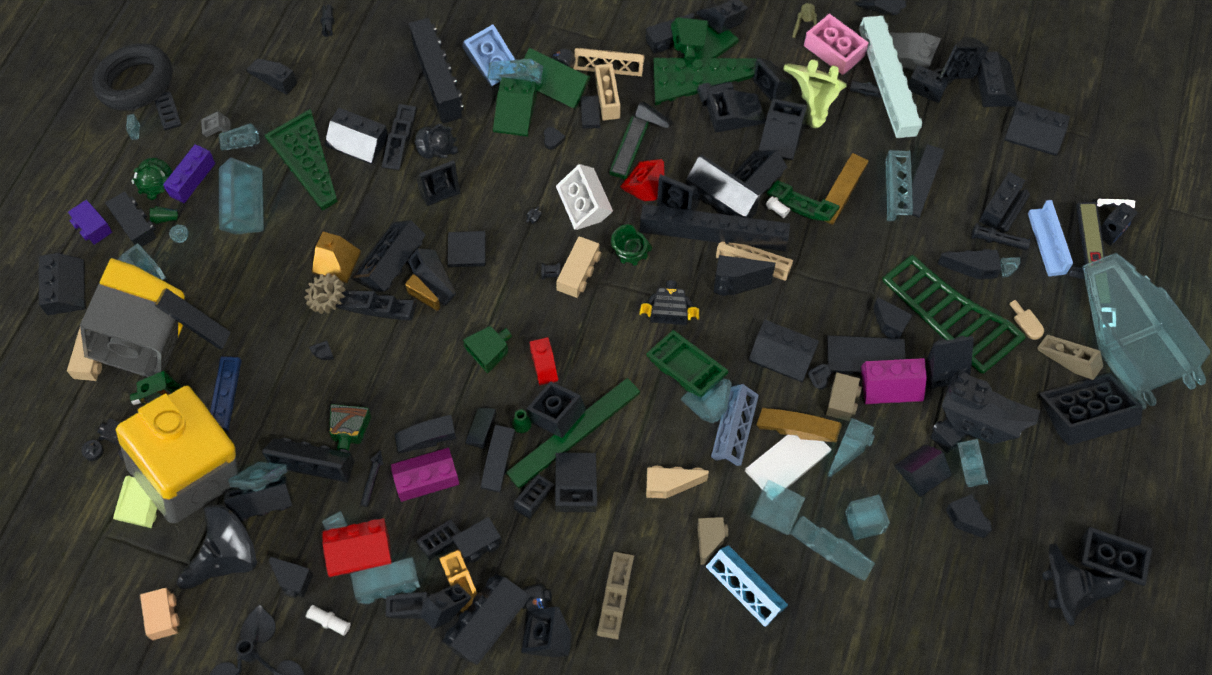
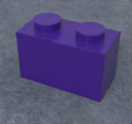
(90, 222)

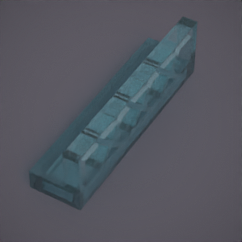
(891, 184)

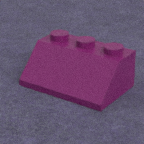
(894, 381)
(424, 474)

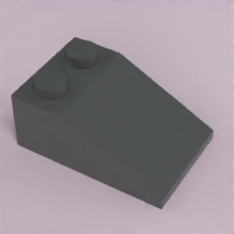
(915, 49)

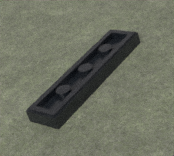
(192, 318)

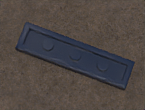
(225, 390)

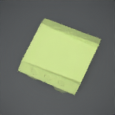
(135, 505)

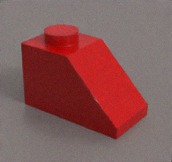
(543, 361)

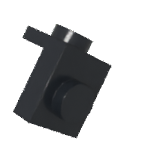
(108, 431)

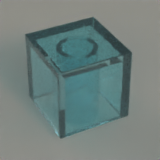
(867, 517)

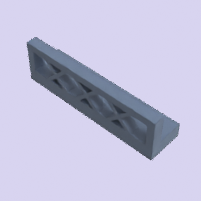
(731, 422)

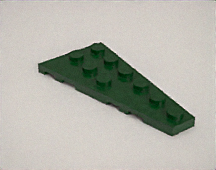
(682, 77)
(303, 154)

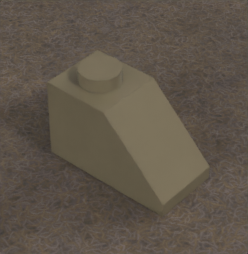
(710, 536)

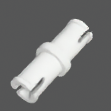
(328, 620)

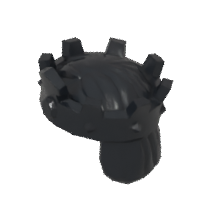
(435, 141)

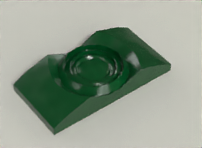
(686, 364)

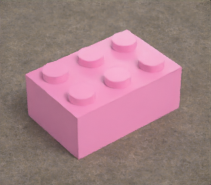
(836, 44)

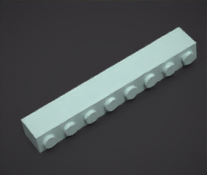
(890, 77)

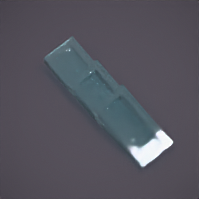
(832, 548)

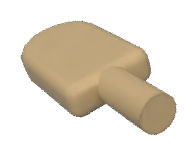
(1027, 322)

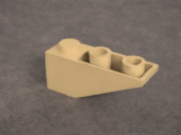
(668, 482)

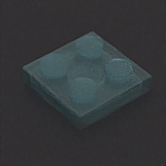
(258, 476)
(777, 507)

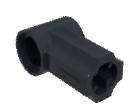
(704, 88)

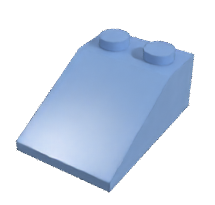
(486, 48)

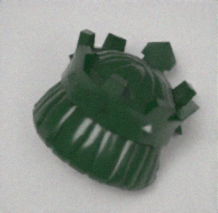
(151, 176)
(630, 244)

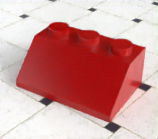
(356, 547)

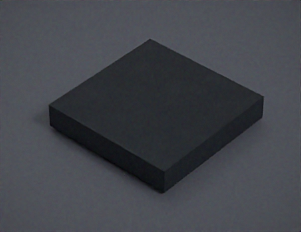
(466, 249)

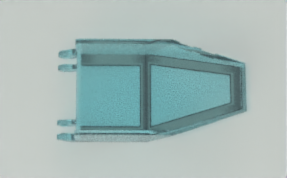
(1141, 330)

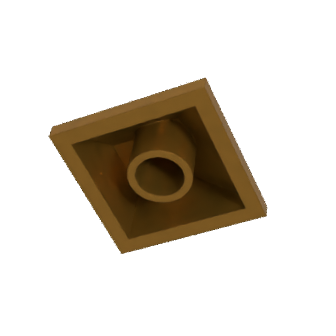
(335, 257)

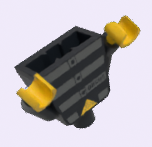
(669, 306)

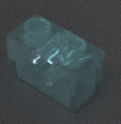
(972, 463)

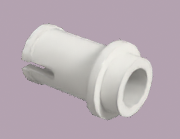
(777, 207)

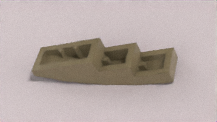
(615, 595)

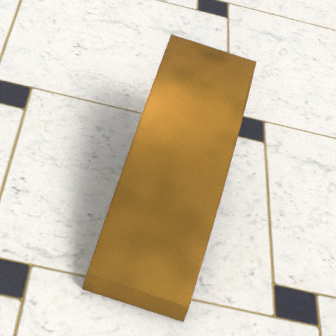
(458, 573)

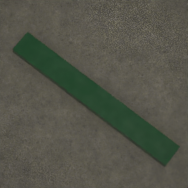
(588, 422)

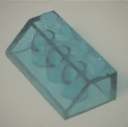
(240, 197)

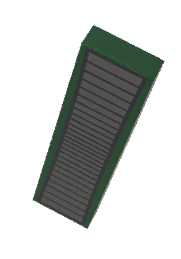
(629, 148)

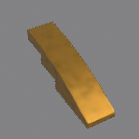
(846, 183)
(803, 425)

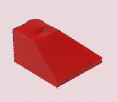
(644, 180)

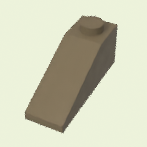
(1073, 356)

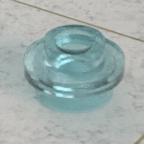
(182, 236)

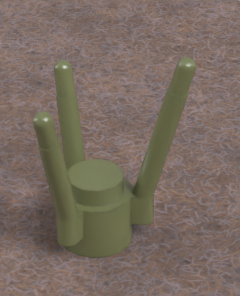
(807, 14)

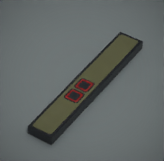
(1090, 232)

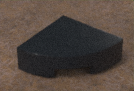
(322, 351)

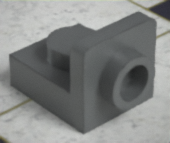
(215, 123)

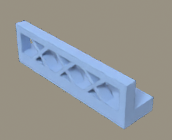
(1050, 240)

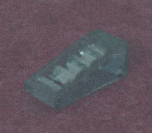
(248, 131)

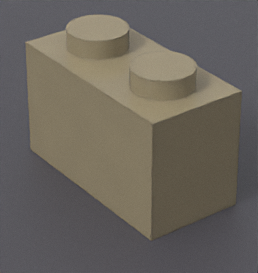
(843, 396)

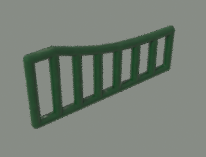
(953, 294)

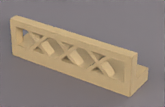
(609, 55)
(781, 270)

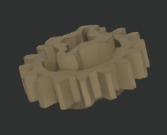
(324, 293)

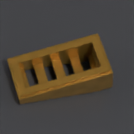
(420, 291)

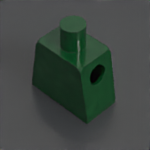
(689, 35)
(488, 347)

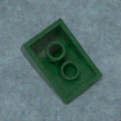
(515, 106)

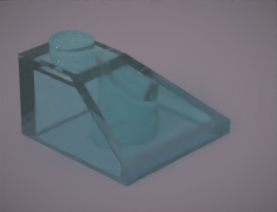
(712, 404)

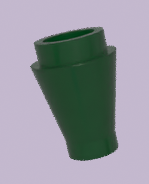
(162, 215)
(521, 422)

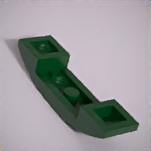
(801, 204)

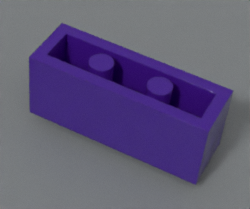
(189, 173)

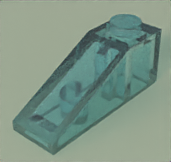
(517, 69)
(853, 444)

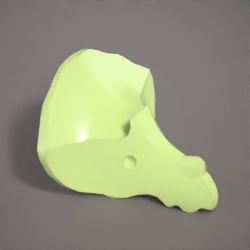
(817, 89)

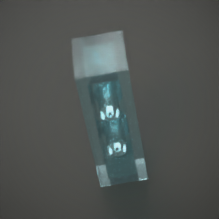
(385, 581)

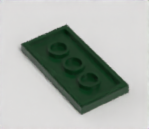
(559, 80)

